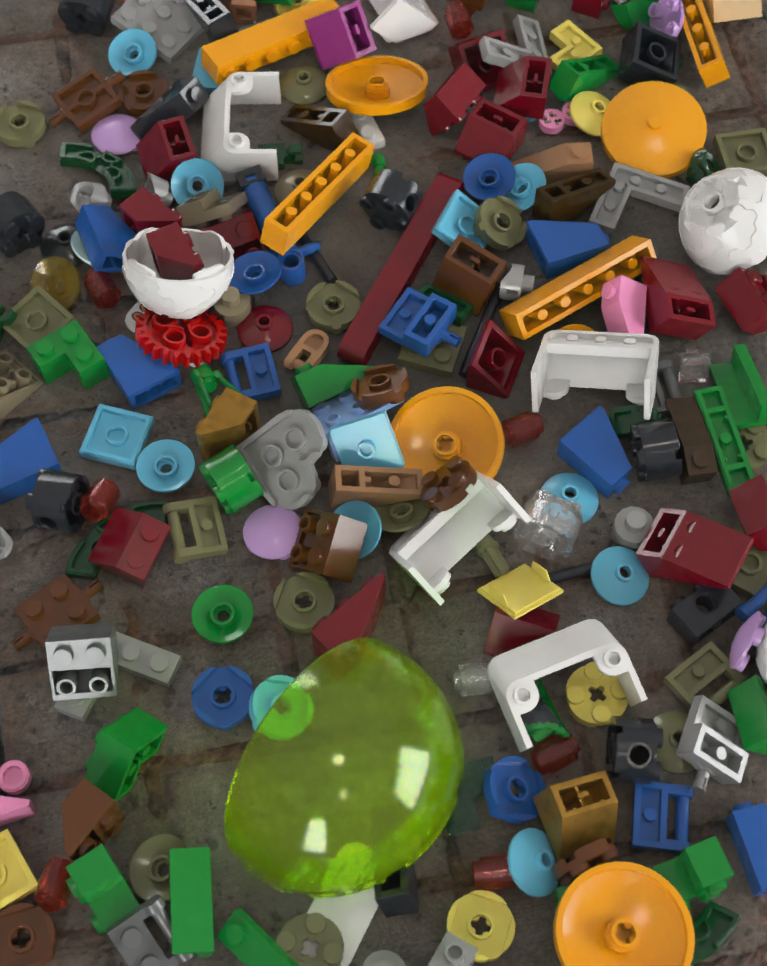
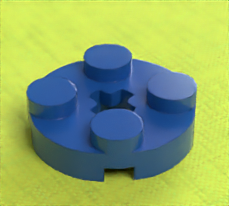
(222, 679)
(497, 790)

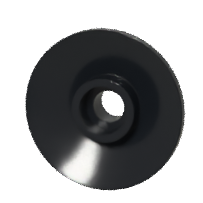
(55, 243)

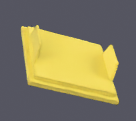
(521, 590)

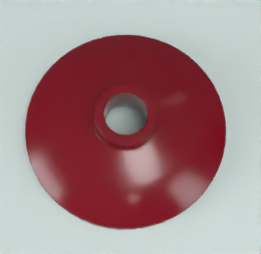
(276, 332)

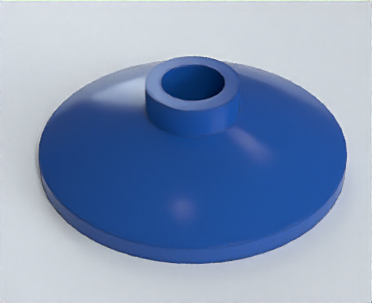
(486, 168)
(255, 272)

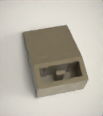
(15, 382)

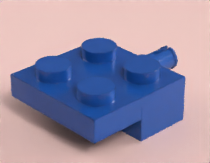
(420, 322)

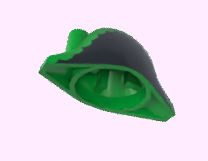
(544, 718)

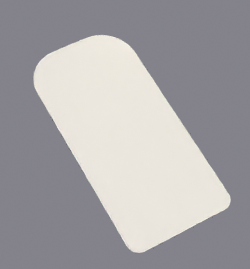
(351, 916)

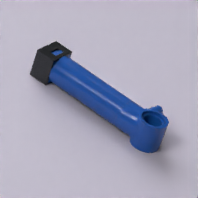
(262, 204)

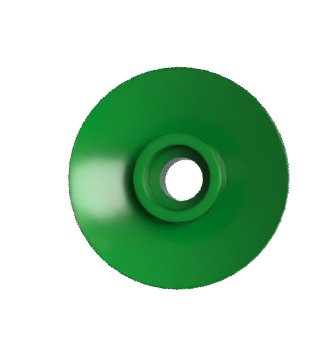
(217, 602)

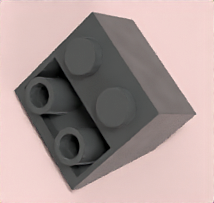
(82, 661)

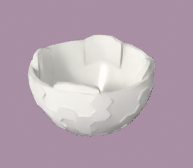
(733, 230)
(179, 297)

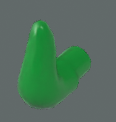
(378, 162)

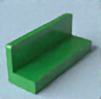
(742, 388)
(191, 902)

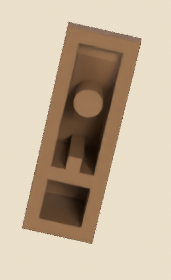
(562, 160)
(373, 485)

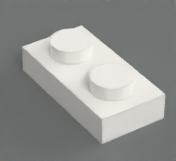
(368, 129)

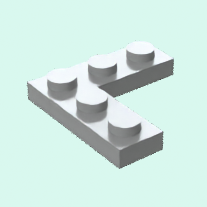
(529, 41)
(637, 185)
(136, 658)

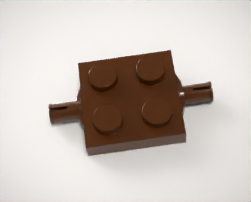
(87, 100)
(56, 605)

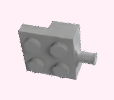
(712, 744)

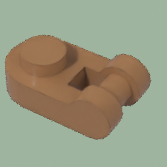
(313, 345)

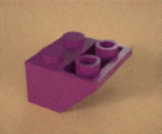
(340, 35)

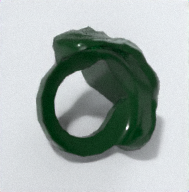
(698, 166)

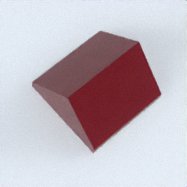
(494, 362)
(510, 633)

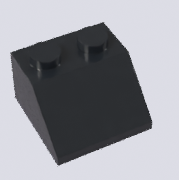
(649, 56)

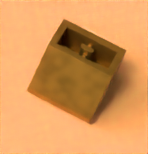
(229, 422)
(578, 812)

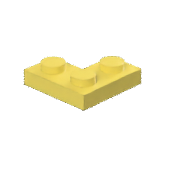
(573, 44)

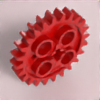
(181, 339)

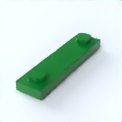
(725, 437)
(251, 942)

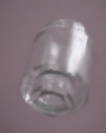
(472, 679)

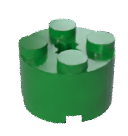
(231, 479)

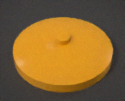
(377, 85)
(653, 128)
(449, 424)
(623, 918)

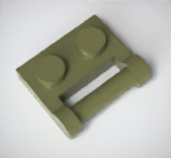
(205, 529)
(700, 672)

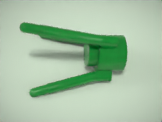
(206, 383)

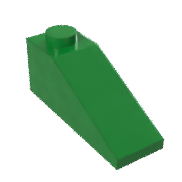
(582, 75)
(324, 381)

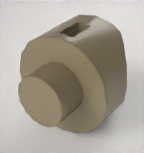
(232, 307)

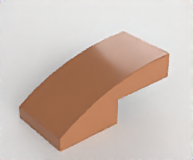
(242, 10)

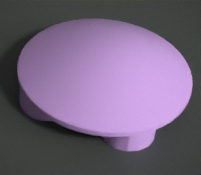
(667, 16)
(115, 134)
(271, 532)
(748, 634)

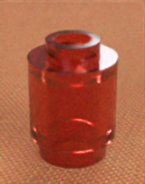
(458, 20)
(101, 289)
(522, 428)
(99, 499)
(555, 754)
(492, 873)
(52, 890)

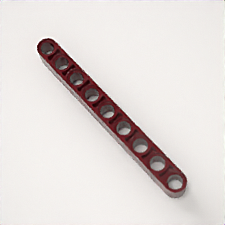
(398, 273)

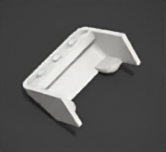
(402, 19)
(232, 150)
(596, 362)
(449, 535)
(514, 671)

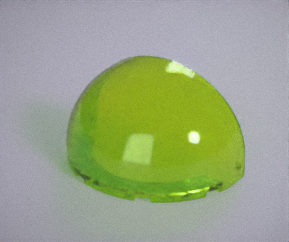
(346, 774)

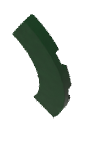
(106, 165)
(78, 563)
(712, 930)

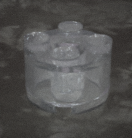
(552, 525)

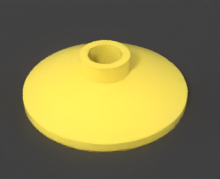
(588, 111)

